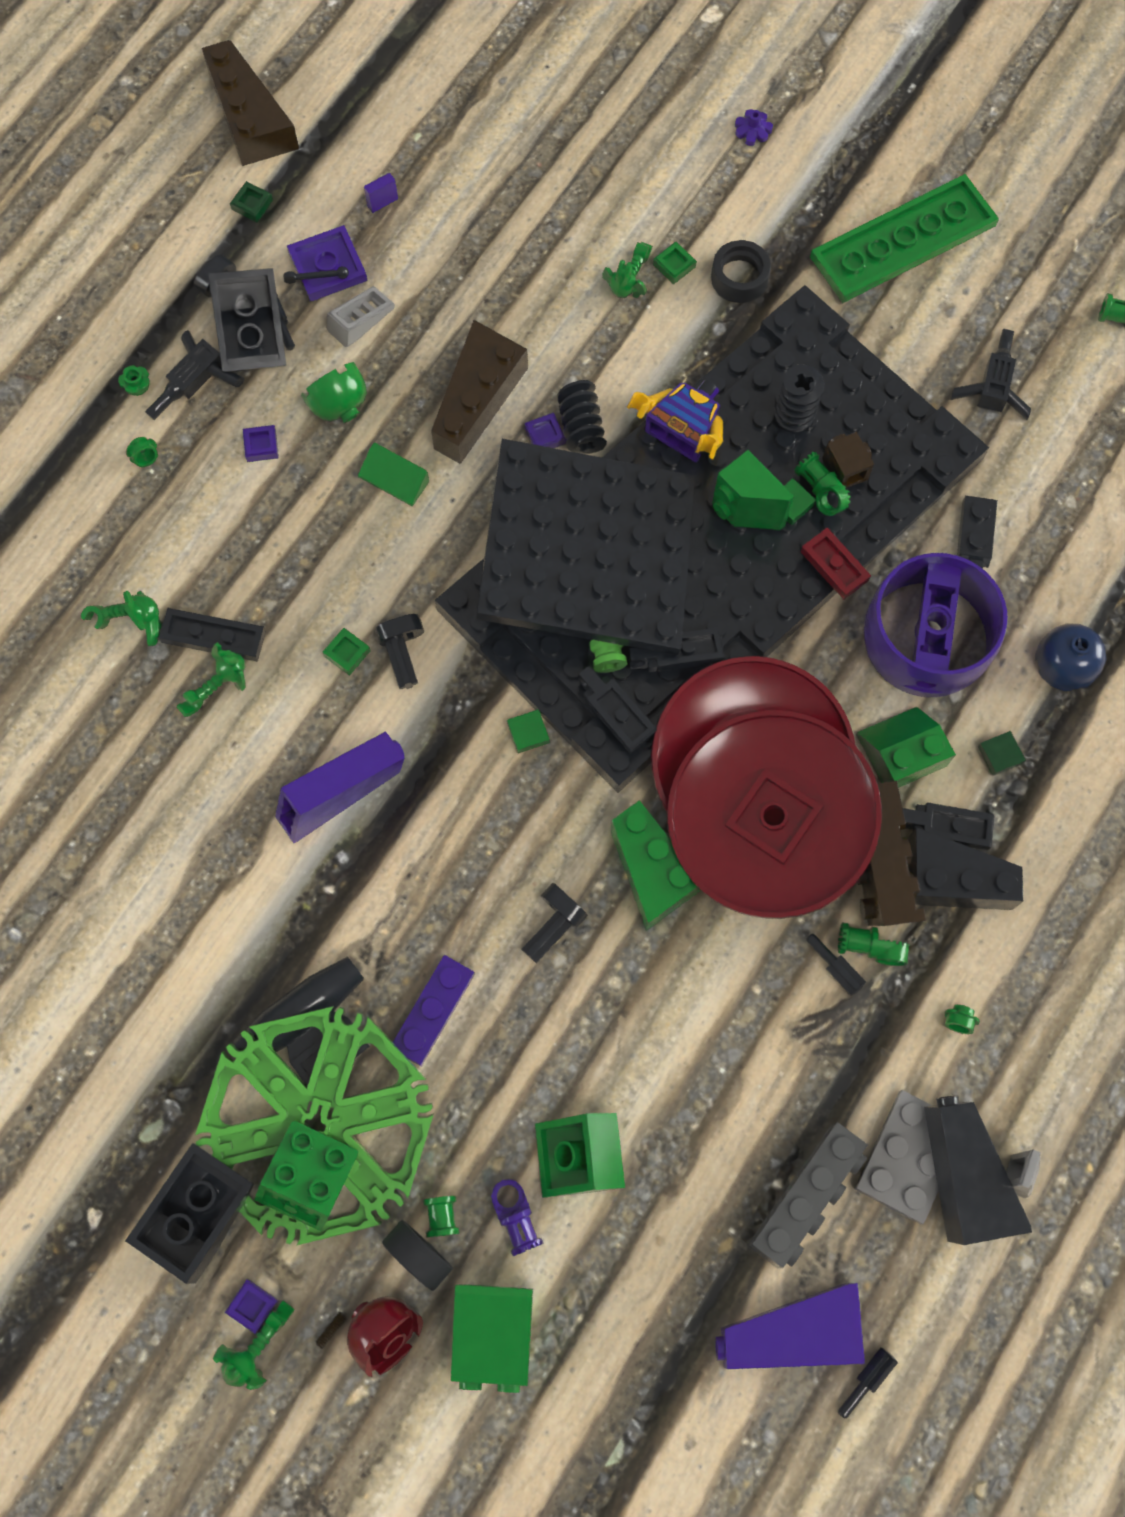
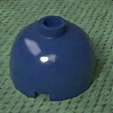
(1071, 657)

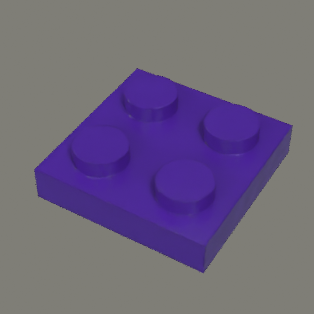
(327, 253)

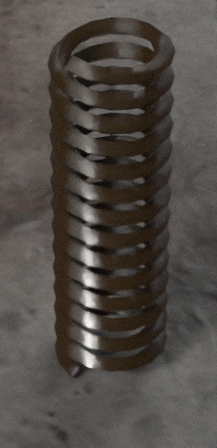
(335, 1322)

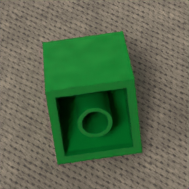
(491, 1337)

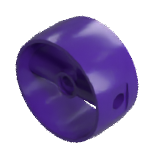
(943, 579)

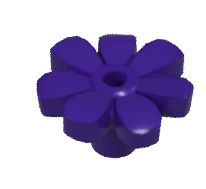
(753, 127)

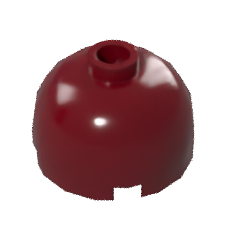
(380, 1333)

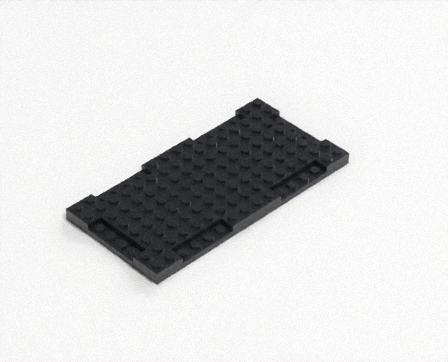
(743, 577)

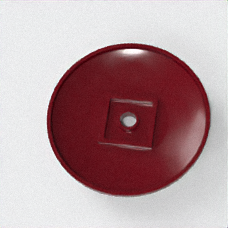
(729, 691)
(785, 765)

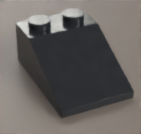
(247, 319)
(191, 1215)

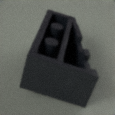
(962, 876)

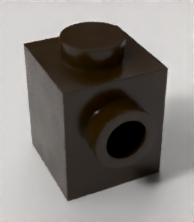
(848, 459)

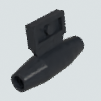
(318, 991)

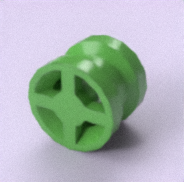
(607, 656)

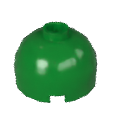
(337, 395)

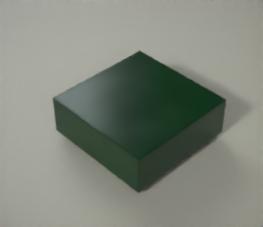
(251, 201)
(1001, 753)

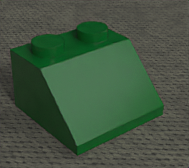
(751, 495)
(906, 747)
(579, 1154)

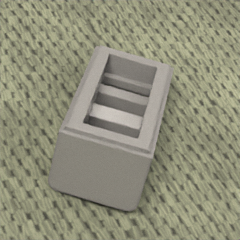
(349, 331)
(1023, 1171)

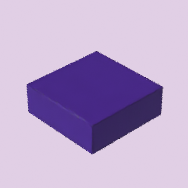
(381, 192)
(545, 431)
(260, 443)
(251, 1306)

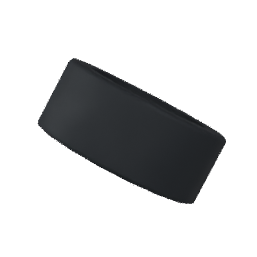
(743, 251)
(417, 1255)

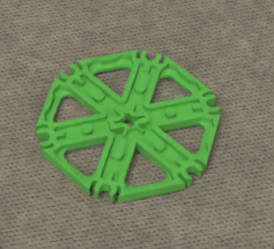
(326, 1088)

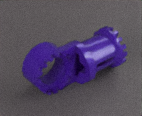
(516, 1214)

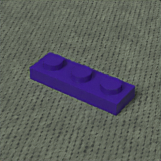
(433, 1010)

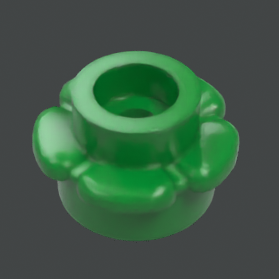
(138, 386)
(142, 451)
(961, 1019)

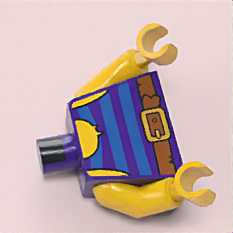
(683, 418)

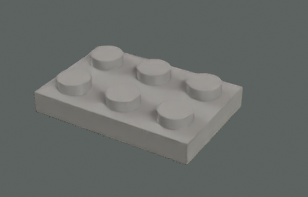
(901, 1162)

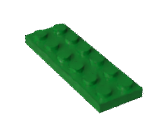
(904, 238)

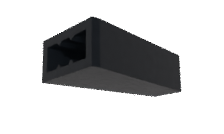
(970, 1177)

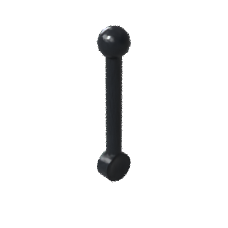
(290, 277)

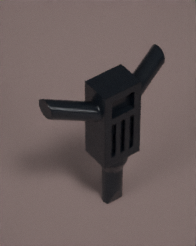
(192, 373)
(997, 380)

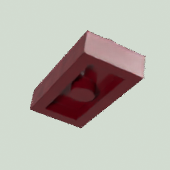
(835, 563)

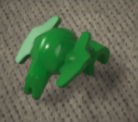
(623, 281)
(138, 607)
(229, 668)
(239, 1366)

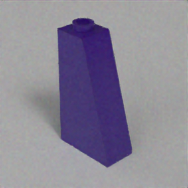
(337, 785)
(801, 1333)

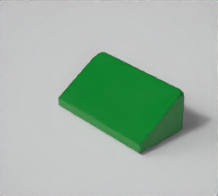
(394, 474)

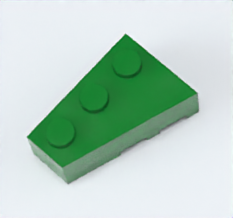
(650, 865)

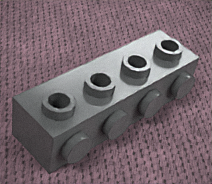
(807, 1196)

